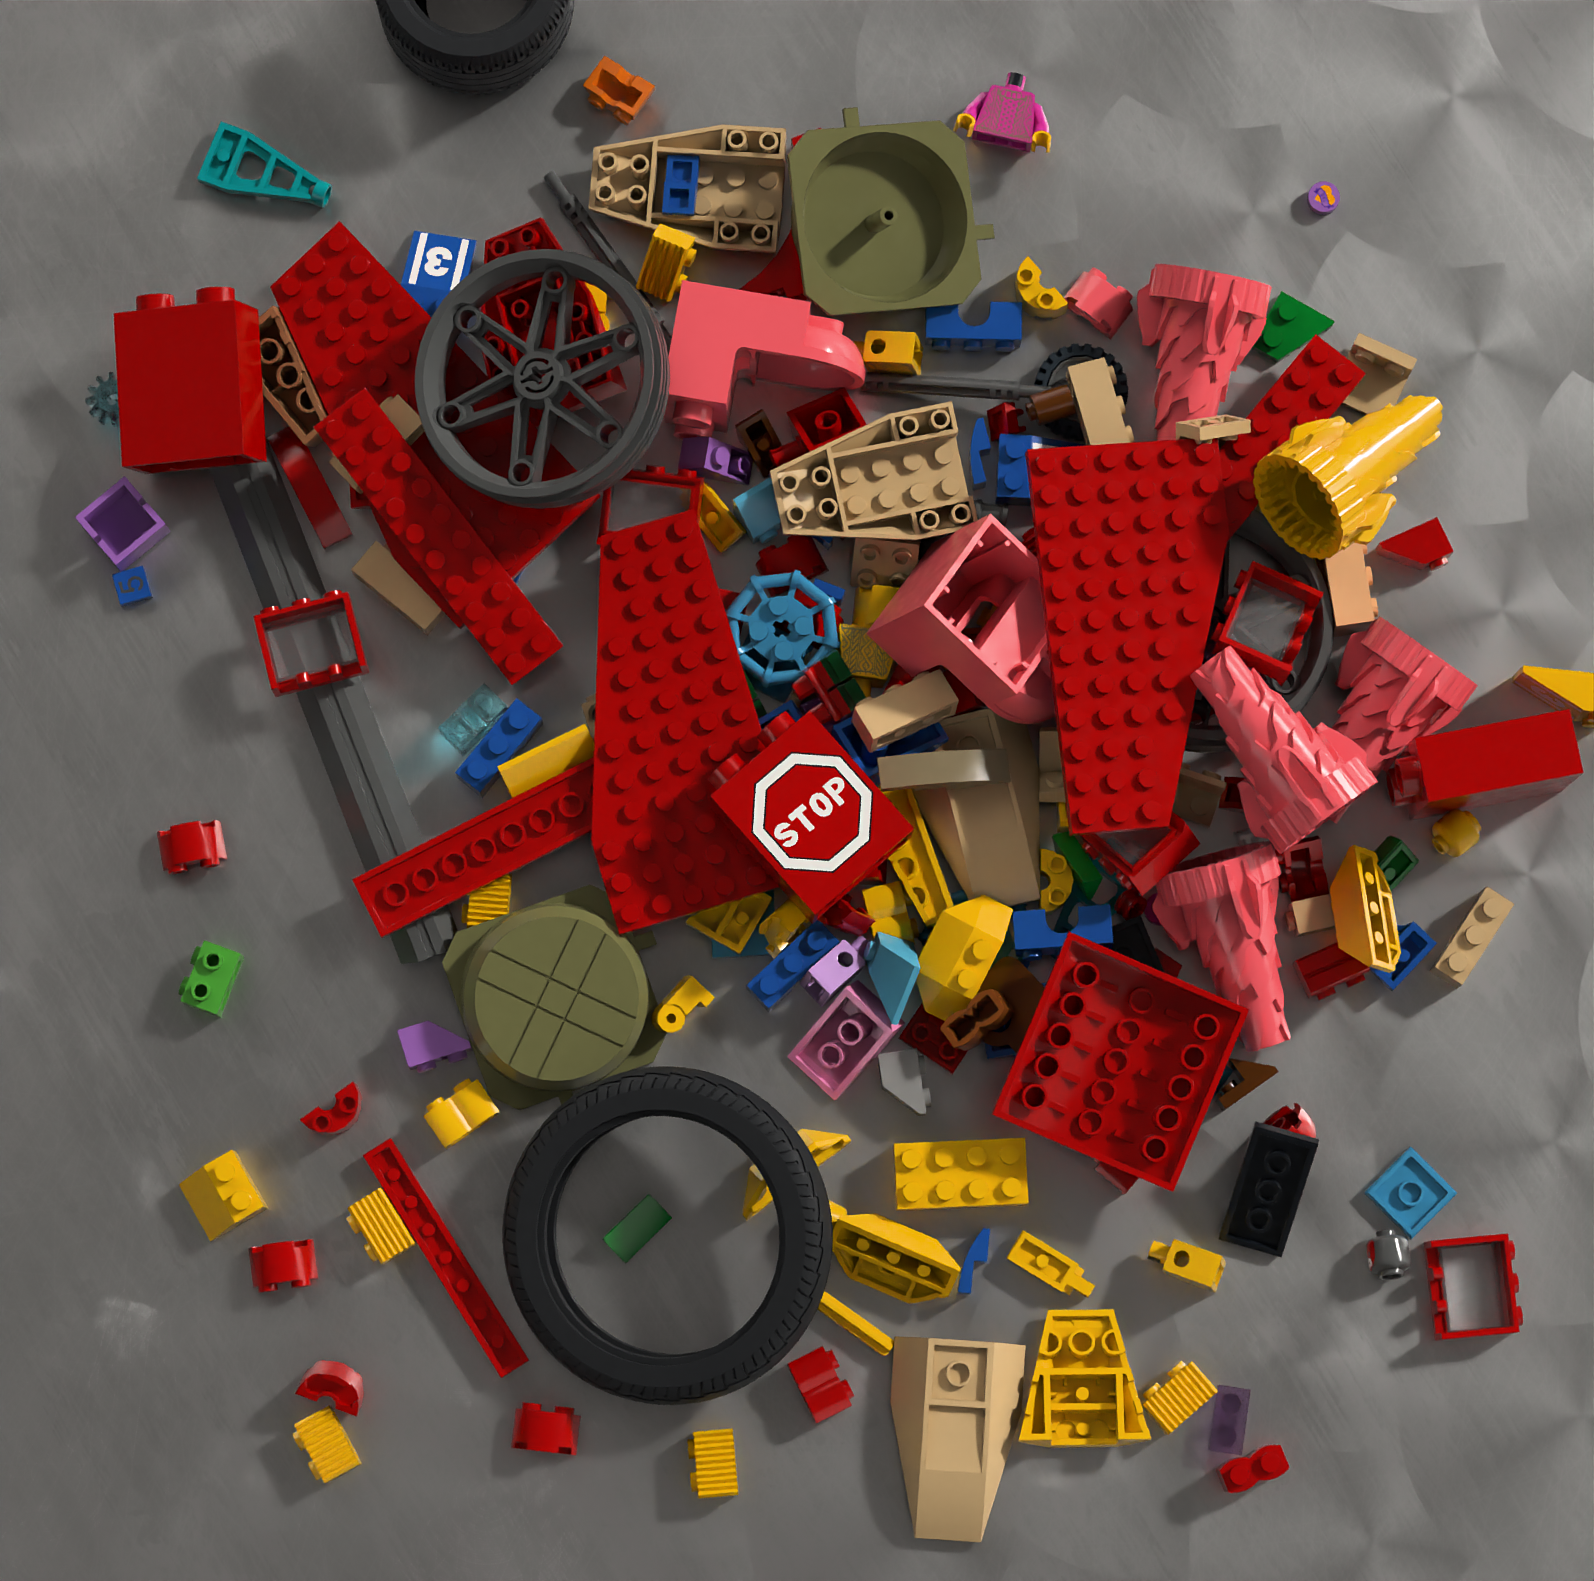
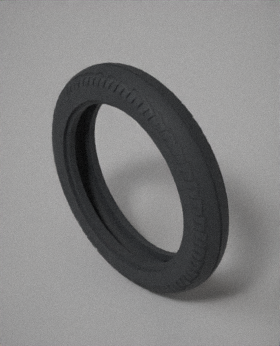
(533, 1253)

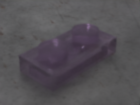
(1229, 1420)

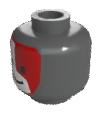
(1388, 1255)

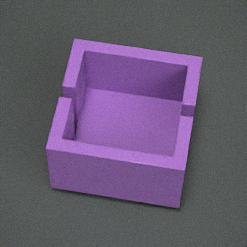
(121, 524)

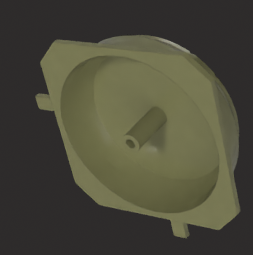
(884, 217)
(553, 997)

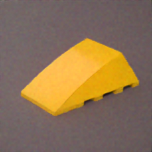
(1083, 1385)

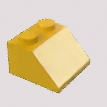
(222, 1195)

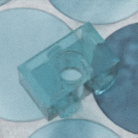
(473, 719)

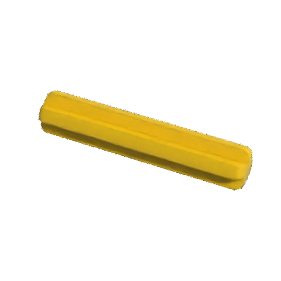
(855, 1324)

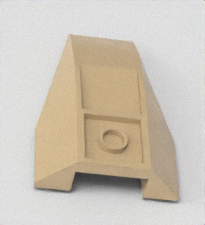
(736, 191)
(879, 481)
(990, 829)
(954, 1429)

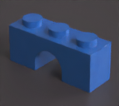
(1000, 330)
(504, 739)
(1036, 939)
(791, 965)

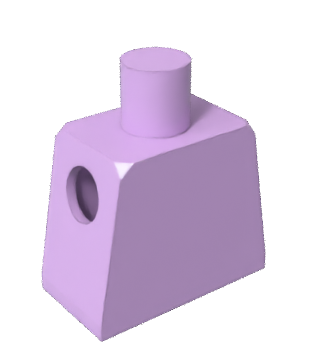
(828, 976)

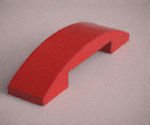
(310, 487)

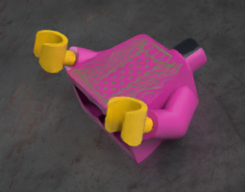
(1007, 117)

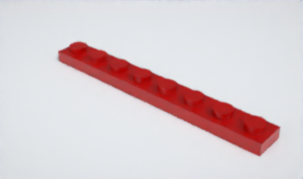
(446, 1258)

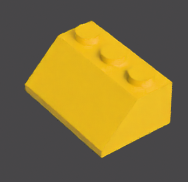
(547, 760)

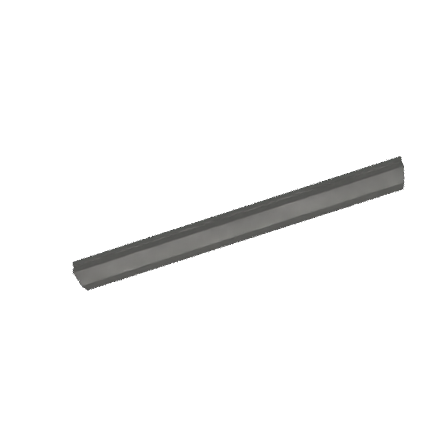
(337, 711)

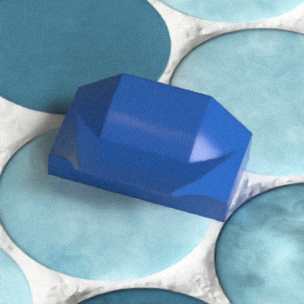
(1414, 947)

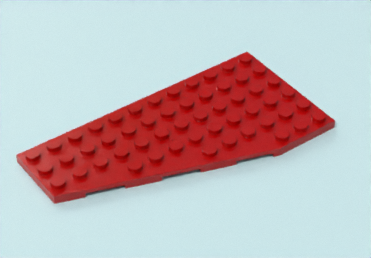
(366, 332)
(1128, 599)
(664, 721)

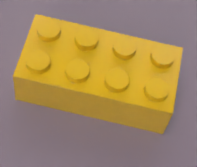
(960, 1174)

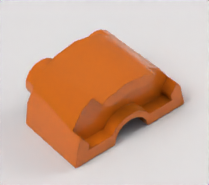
(617, 90)

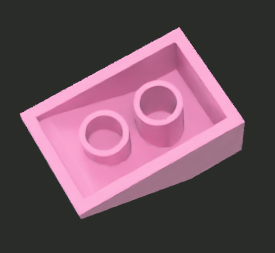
(845, 1039)

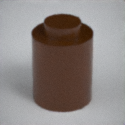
(1050, 405)

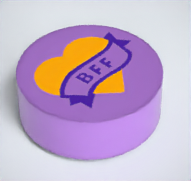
(1323, 198)

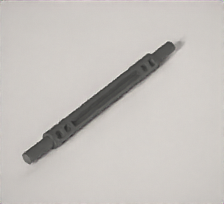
(595, 239)
(948, 386)

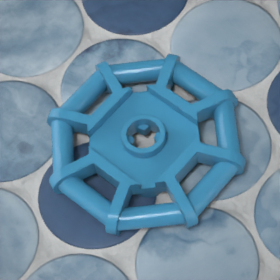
(780, 609)

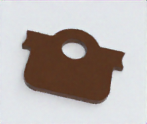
(1022, 993)

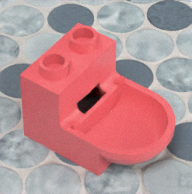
(754, 336)
(1010, 656)

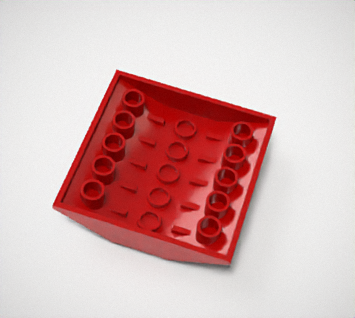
(1120, 1062)

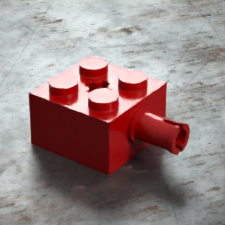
(818, 424)

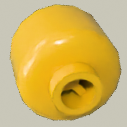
(1456, 833)

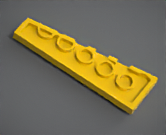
(917, 862)

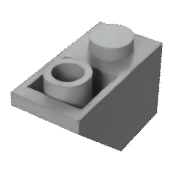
(902, 1080)

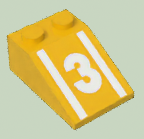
(1560, 690)

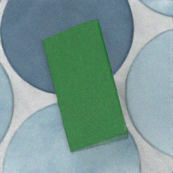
(1395, 860)
(1081, 866)
(637, 1228)

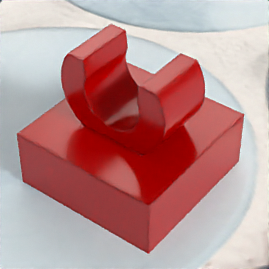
(1004, 420)

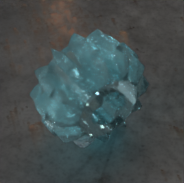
(99, 400)

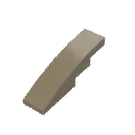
(943, 769)

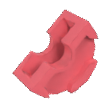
(1099, 302)

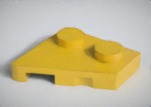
(732, 922)

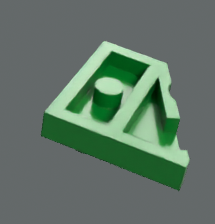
(1289, 328)

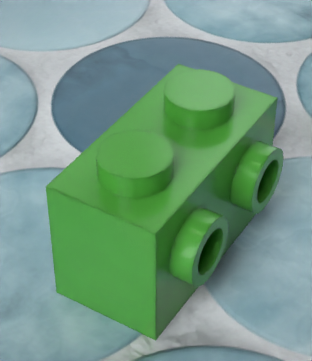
(211, 978)

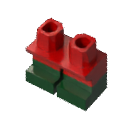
(822, 676)

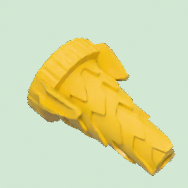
(1329, 475)

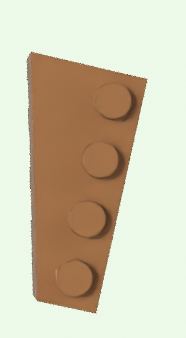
(287, 379)

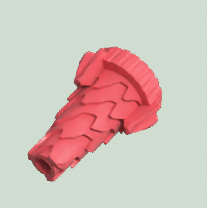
(1204, 331)
(1396, 693)
(1291, 771)
(1230, 910)

